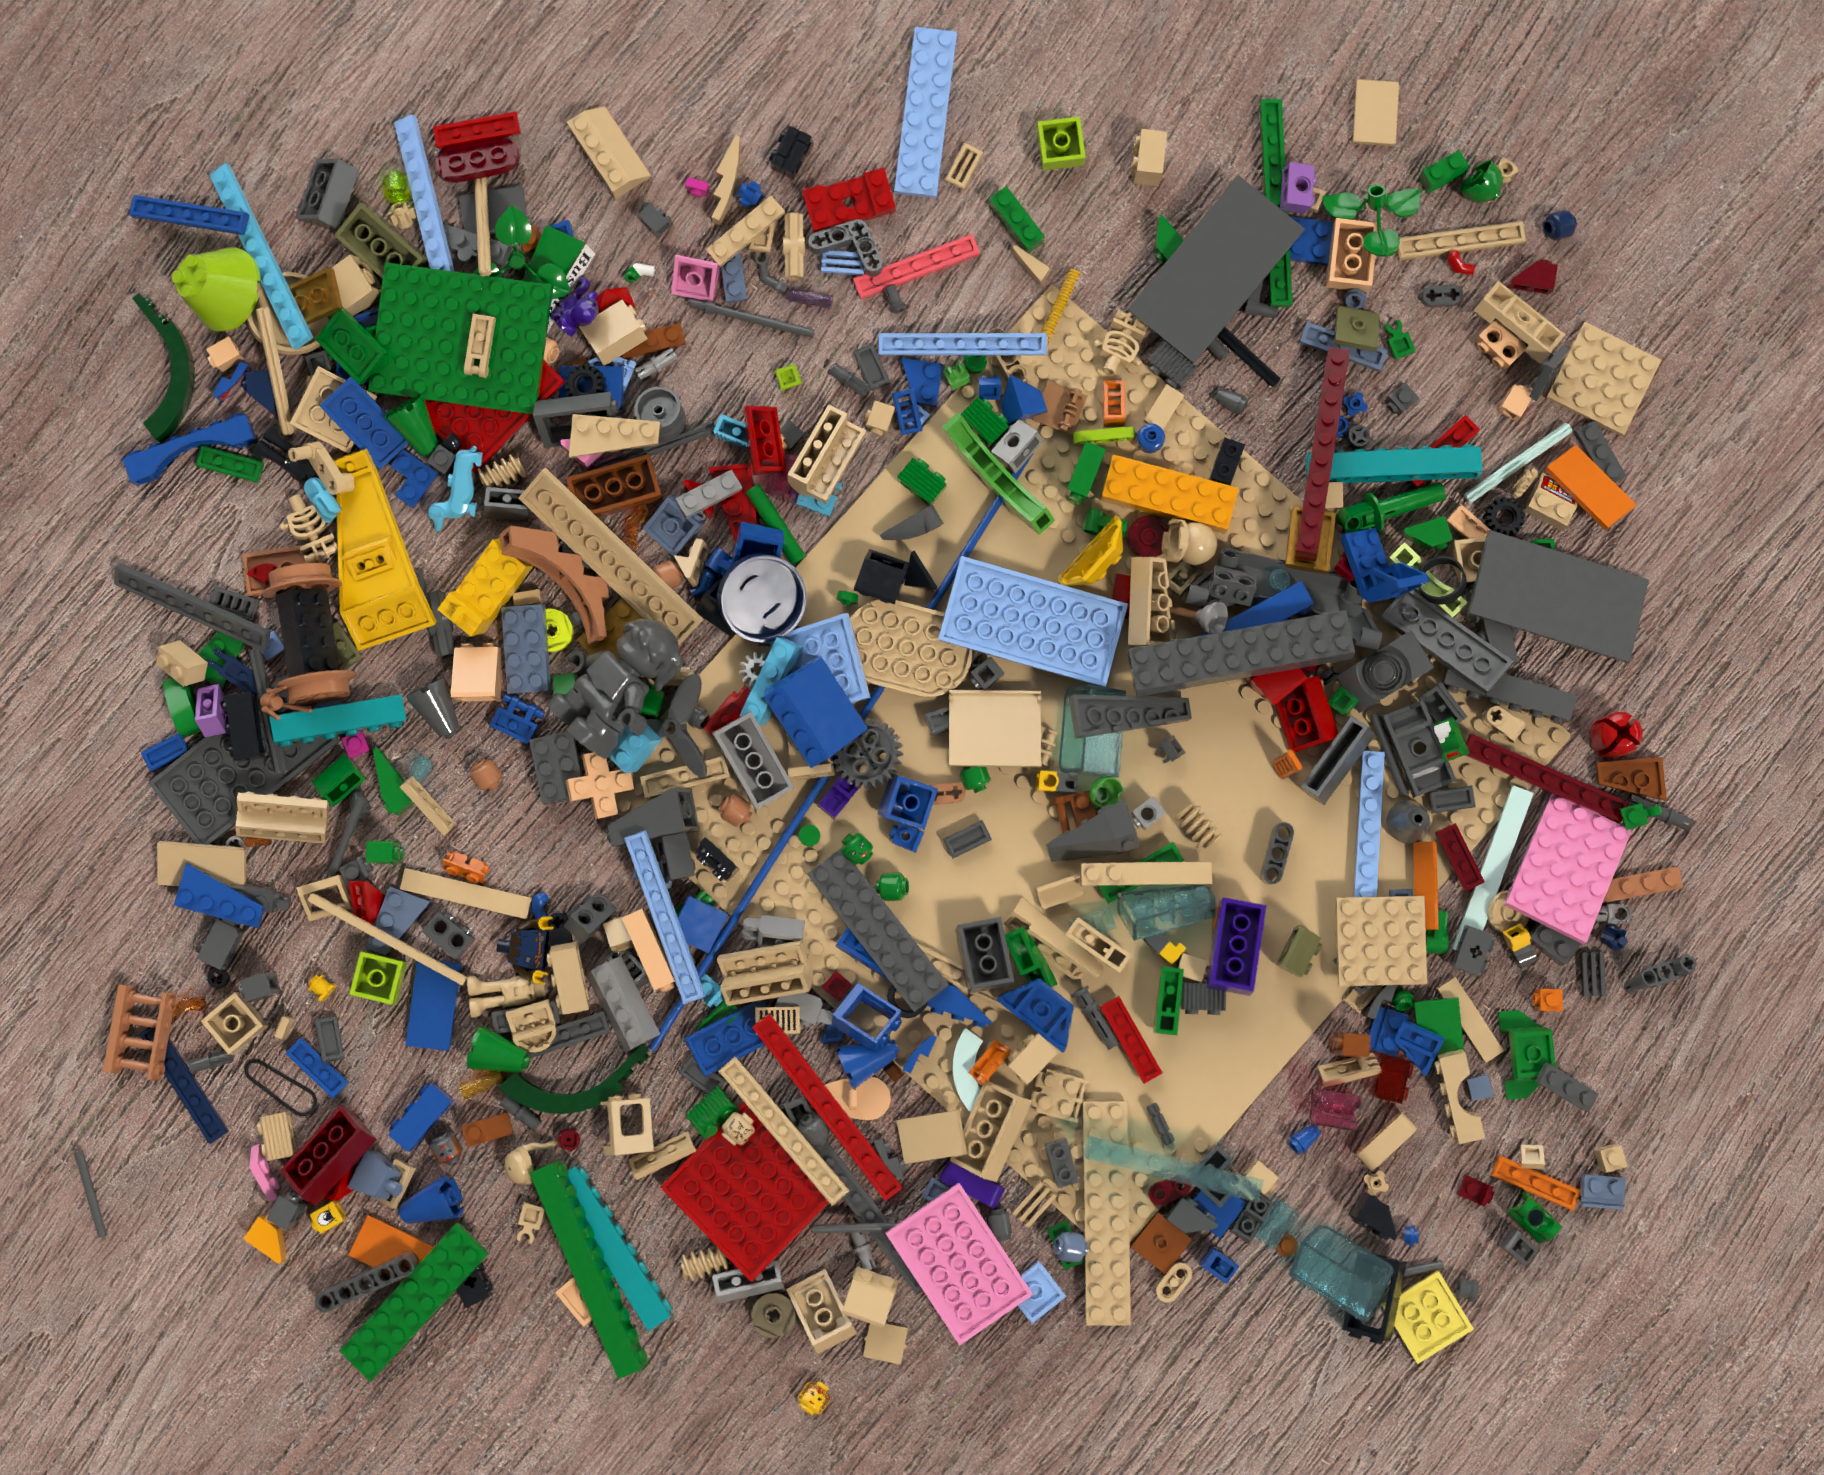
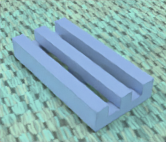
(841, 254)

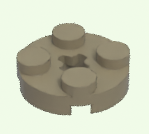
(762, 1320)

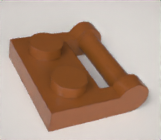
(1081, 808)

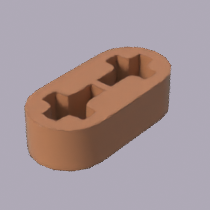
(947, 787)

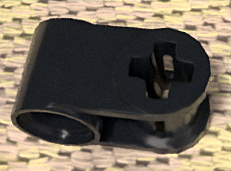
(559, 935)

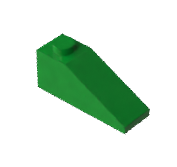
(390, 781)
(1168, 1001)

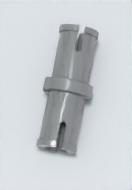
(656, 364)
(863, 1250)

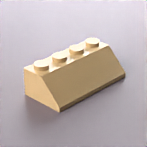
(608, 150)
(992, 1130)

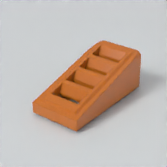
(1114, 417)
(1286, 764)

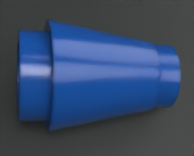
(1302, 1140)

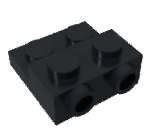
(711, 855)

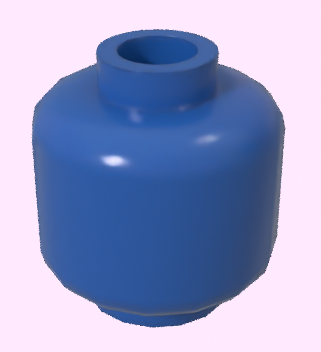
(1148, 445)

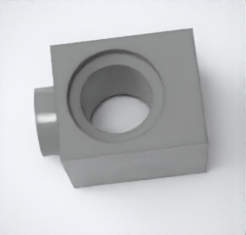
(1156, 809)

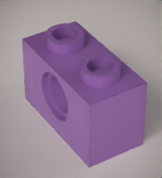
(1291, 197)
(210, 712)

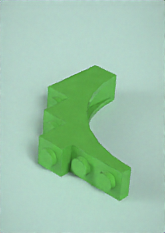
(995, 476)

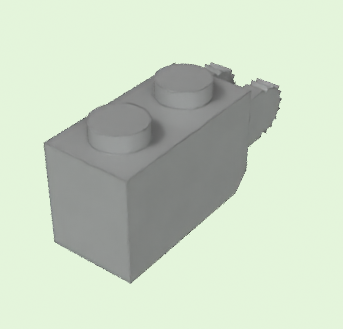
(773, 930)
(810, 1008)

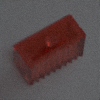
(1393, 1079)

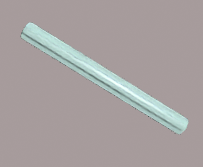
(1517, 463)

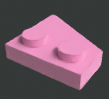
(263, 1174)

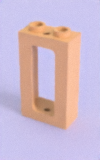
(649, 950)

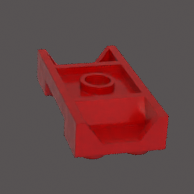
(871, 197)

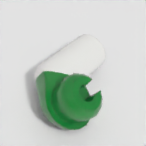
(637, 270)

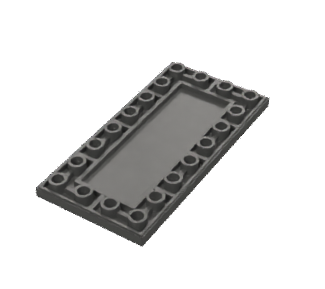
(1216, 269)
(1558, 596)

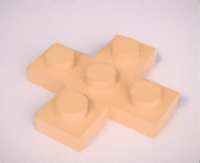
(599, 785)

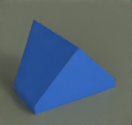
(1021, 401)

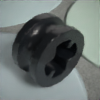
(1328, 675)
(216, 984)

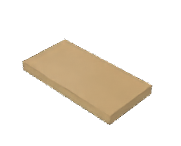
(220, 862)

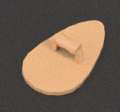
(864, 1102)

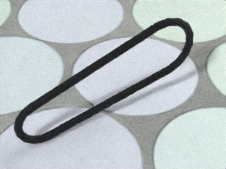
(274, 1096)

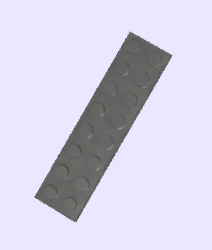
(878, 930)

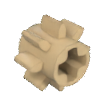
(402, 215)

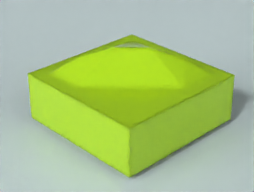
(788, 376)

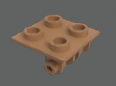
(1063, 407)

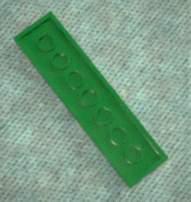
(414, 1302)

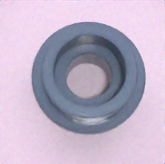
(1351, 302)

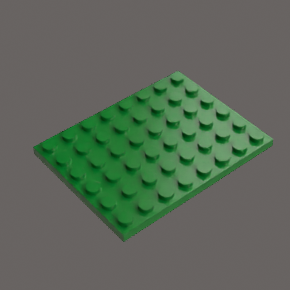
(427, 330)

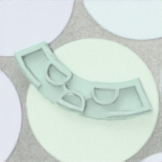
(963, 1061)

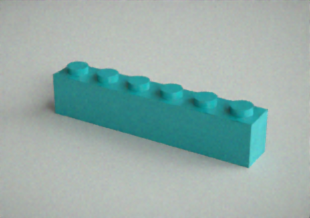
(338, 719)

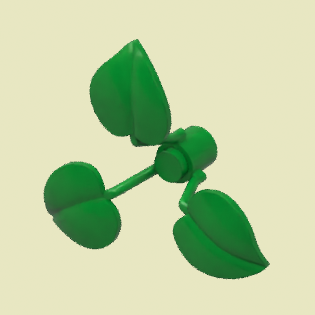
(1402, 203)
(515, 228)

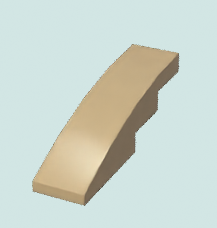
(728, 174)

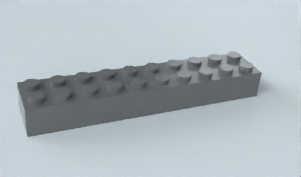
(1241, 653)

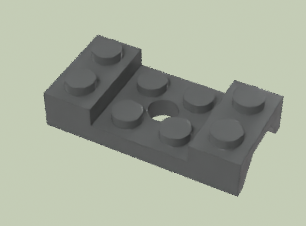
(1422, 771)

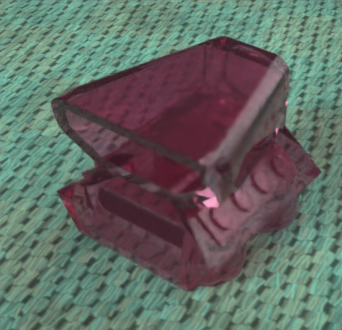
(1334, 1109)

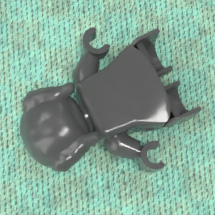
(613, 687)

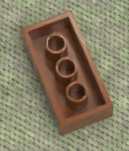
(617, 486)

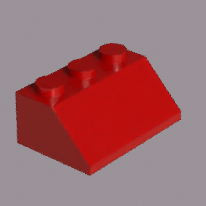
(1307, 716)

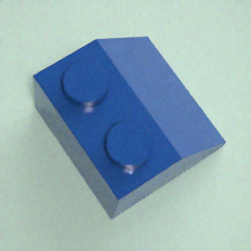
(907, 801)

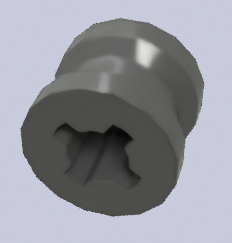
(1360, 433)
(1467, 1289)

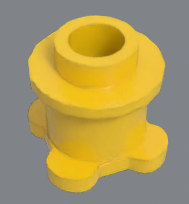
(321, 987)

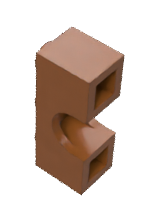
(1350, 1044)

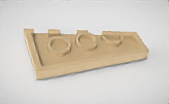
(609, 434)

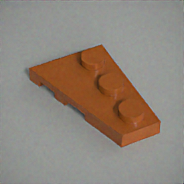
(1634, 776)

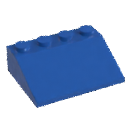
(815, 711)

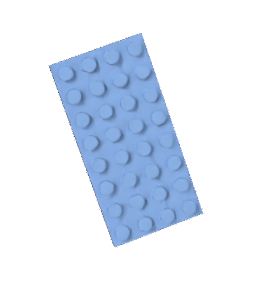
(1032, 621)

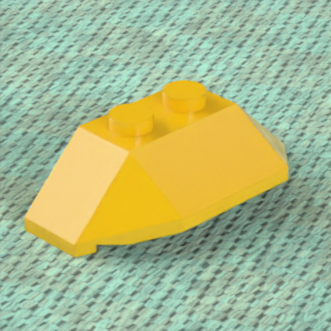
(1096, 557)

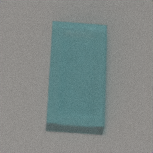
(1276, 1224)

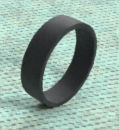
(1452, 596)

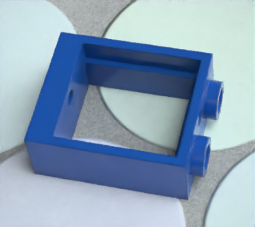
(859, 994)

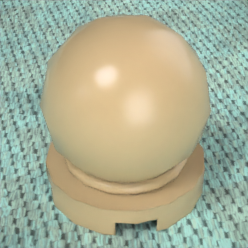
(1189, 542)

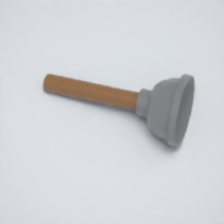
(1211, 618)

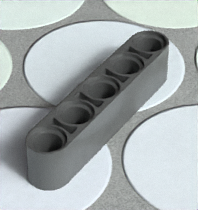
(357, 1285)

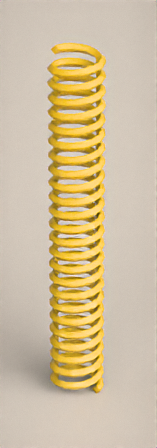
(1065, 297)

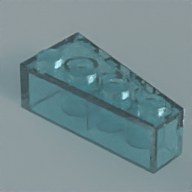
(1164, 909)

